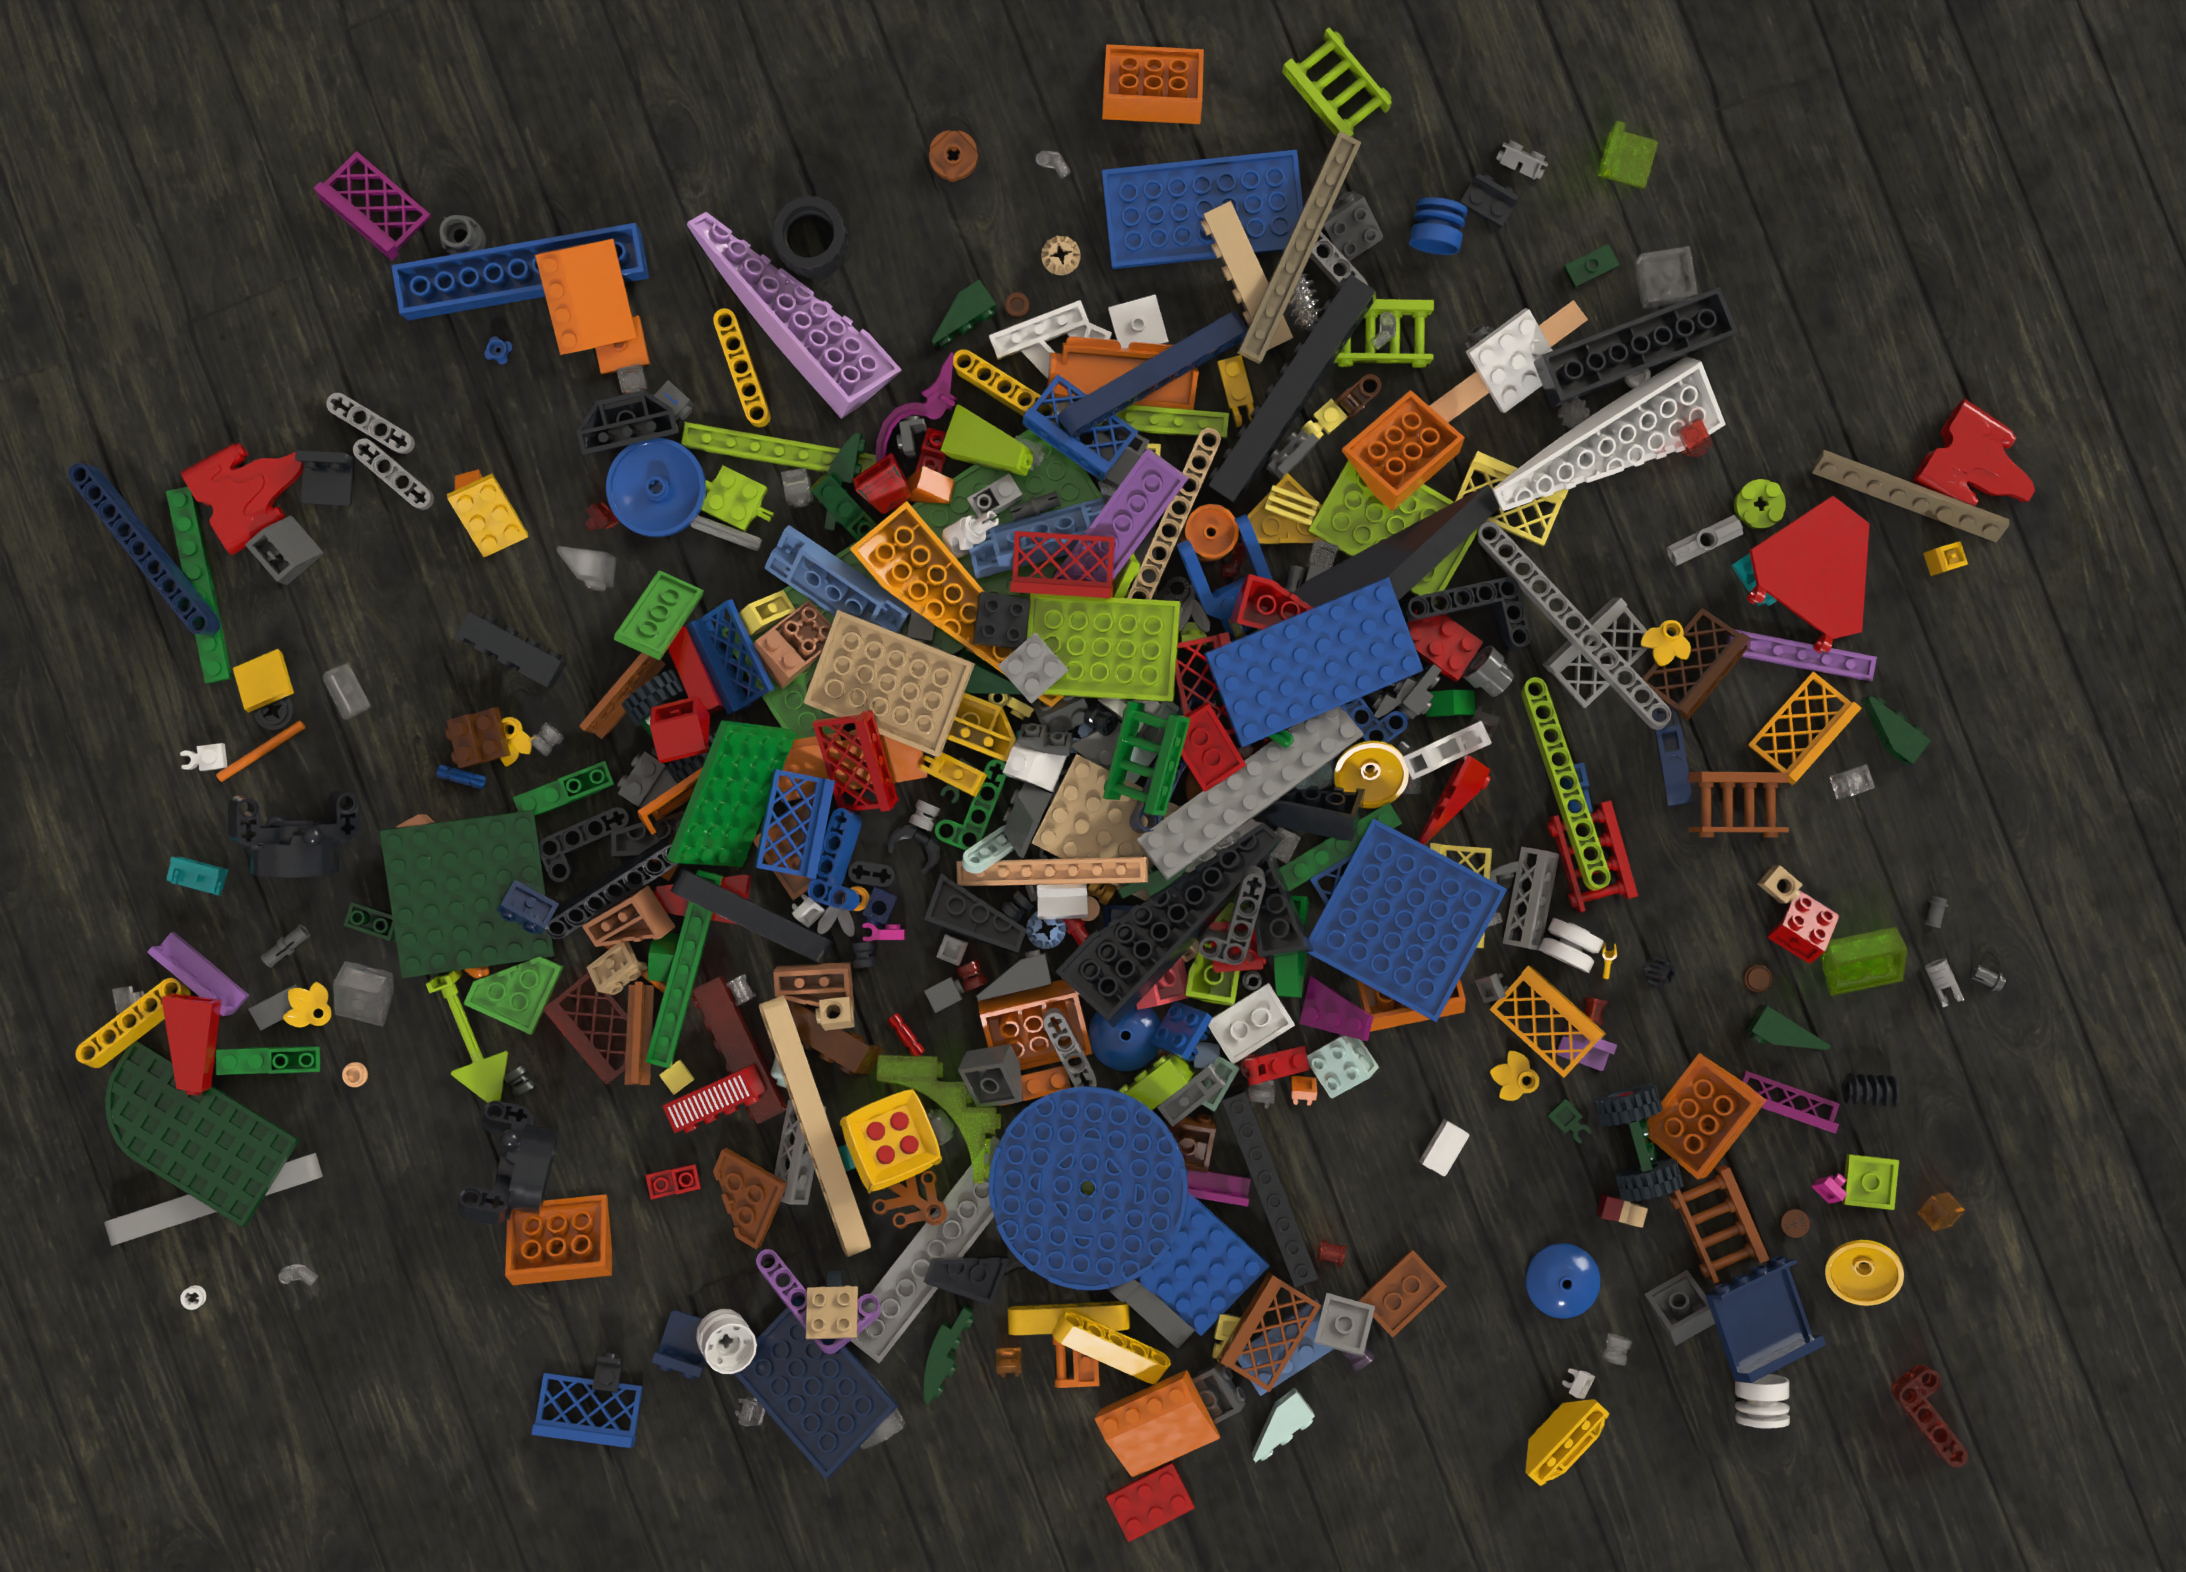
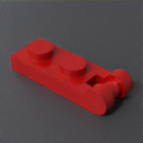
(1277, 1064)

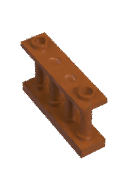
(1748, 782)
(1743, 1225)

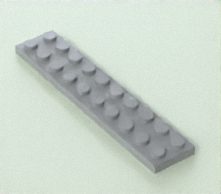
(1247, 792)
(902, 1287)

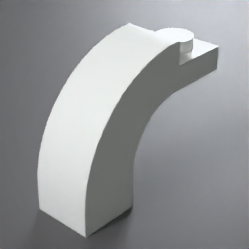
(1446, 750)

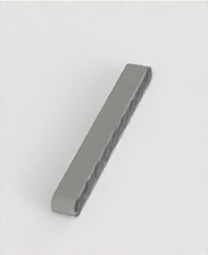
(189, 1208)

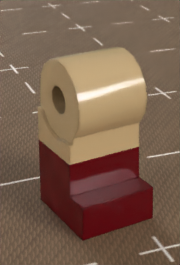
(1622, 1211)

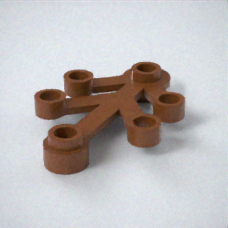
(909, 1197)

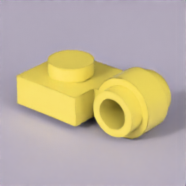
(1327, 418)
(1018, 708)
(1224, 1328)

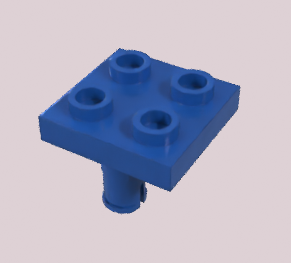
(1182, 1031)

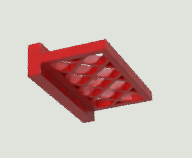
(1066, 586)
(1217, 641)
(875, 763)

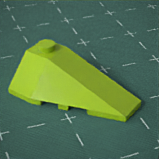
(1207, 984)

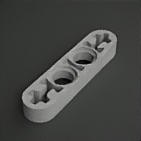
(1334, 257)
(370, 423)
(393, 474)
(1070, 1050)

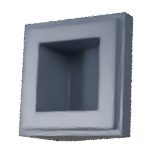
(1206, 1054)

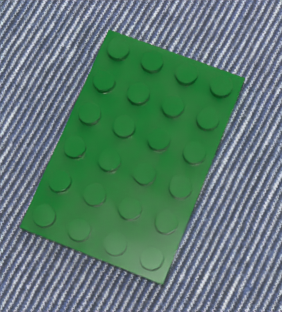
(730, 794)

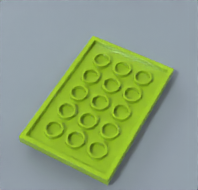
(1359, 520)
(1109, 645)

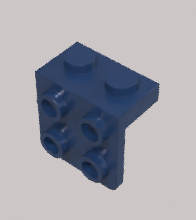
(680, 1347)

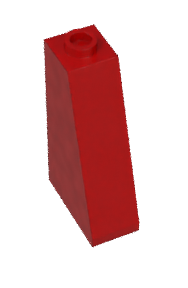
(693, 671)
(678, 906)
(192, 1039)

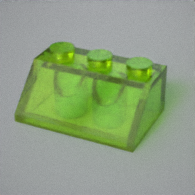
(1864, 961)

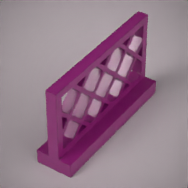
(354, 215)

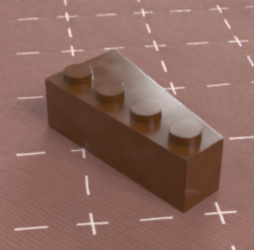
(834, 1045)

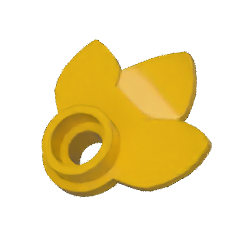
(1666, 646)
(517, 741)
(304, 1005)
(1511, 1076)

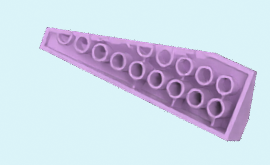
(821, 344)

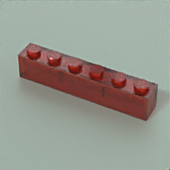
(737, 1044)

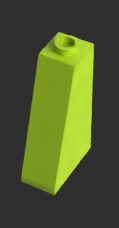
(982, 444)

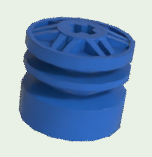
(1438, 226)

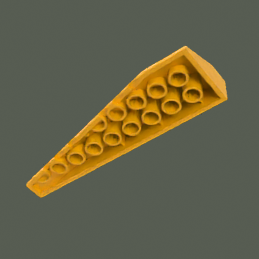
(927, 578)

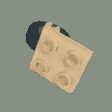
(832, 1309)

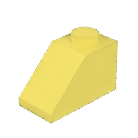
(766, 612)

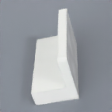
(1062, 901)
(1444, 1148)

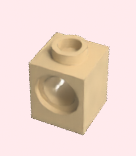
(1770, 880)
(846, 1016)

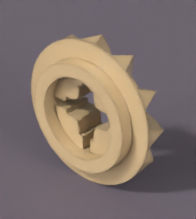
(1053, 263)

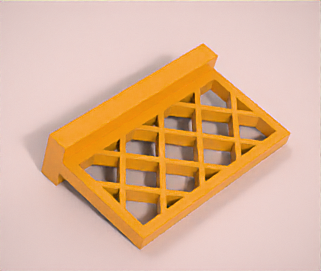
(1820, 742)
(1562, 1005)

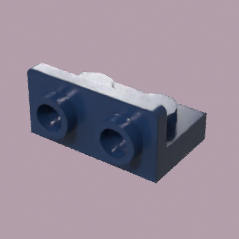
(527, 908)

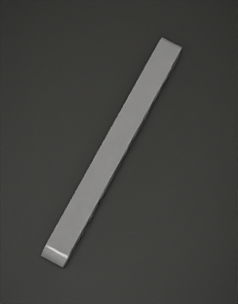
(1576, 636)

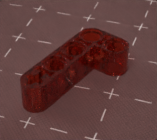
(1931, 1420)

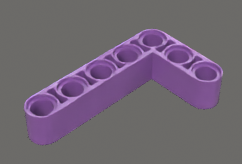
(795, 1289)

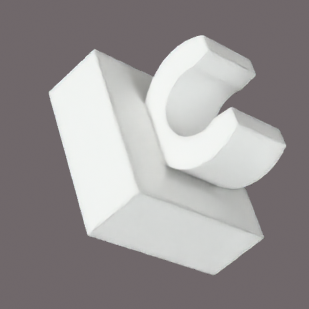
(808, 911)
(1581, 1384)

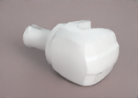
(967, 531)

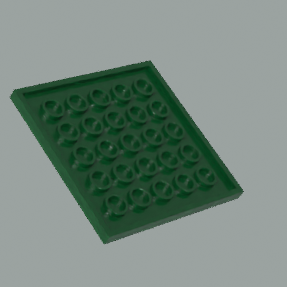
(447, 890)

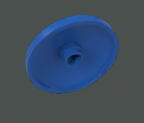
(656, 487)

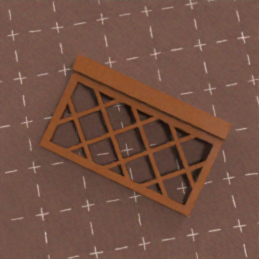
(609, 709)
(639, 1033)
(1248, 1325)

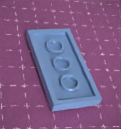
(1304, 1354)

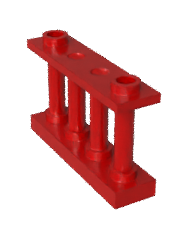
(1617, 862)

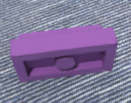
(1595, 1057)

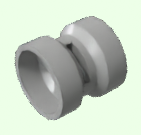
(921, 820)

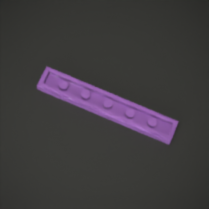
(1804, 656)

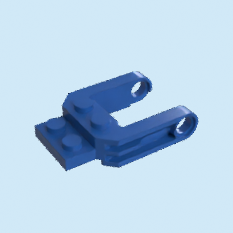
(1222, 601)

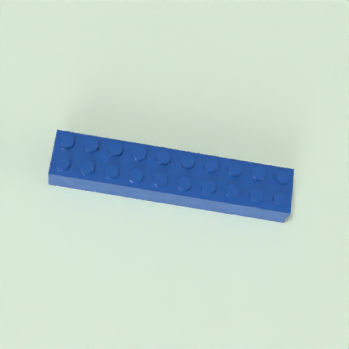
(500, 273)

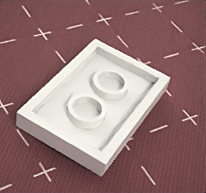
(1250, 1023)

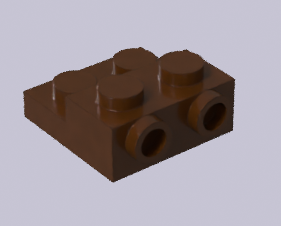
(477, 738)
(1195, 1140)

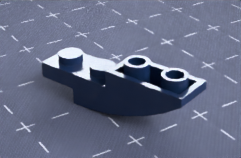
(1673, 760)

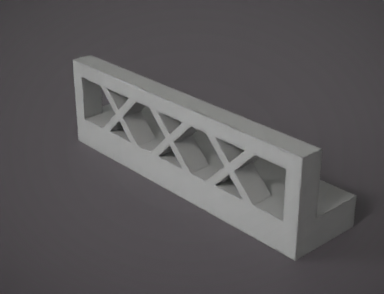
(1538, 900)
(801, 1167)

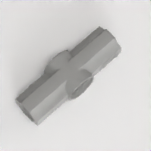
(1717, 534)

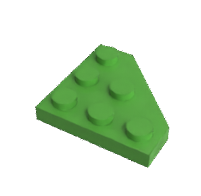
(516, 993)

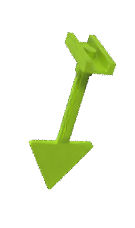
(484, 1075)

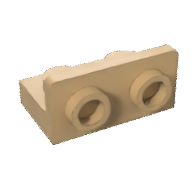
(615, 969)

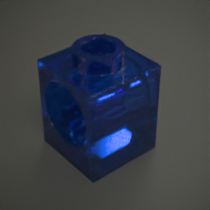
(880, 895)

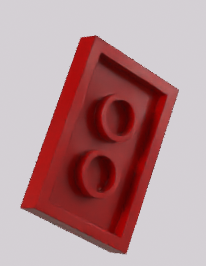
(1444, 644)
(1209, 749)
(1150, 1501)

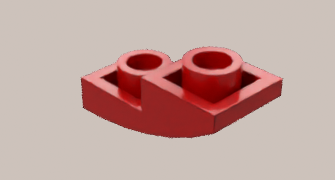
(931, 452)
(672, 1181)

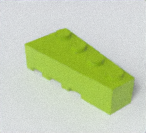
(1160, 1081)

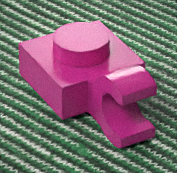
(891, 932)

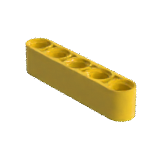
(739, 356)
(996, 382)
(122, 1027)
(1044, 1318)
(1111, 1347)

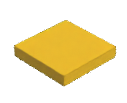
(263, 680)

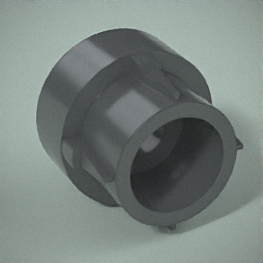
(453, 227)
(1489, 671)

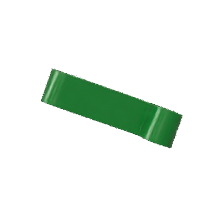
(977, 804)

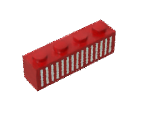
(713, 1099)

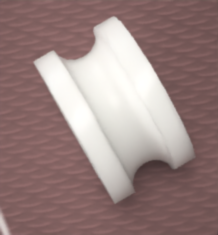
(185, 1298)

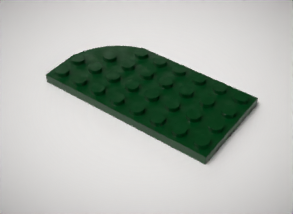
(194, 1141)

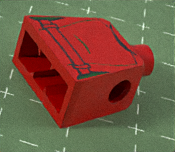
(883, 485)

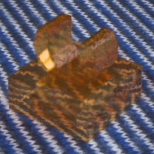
(1009, 1361)

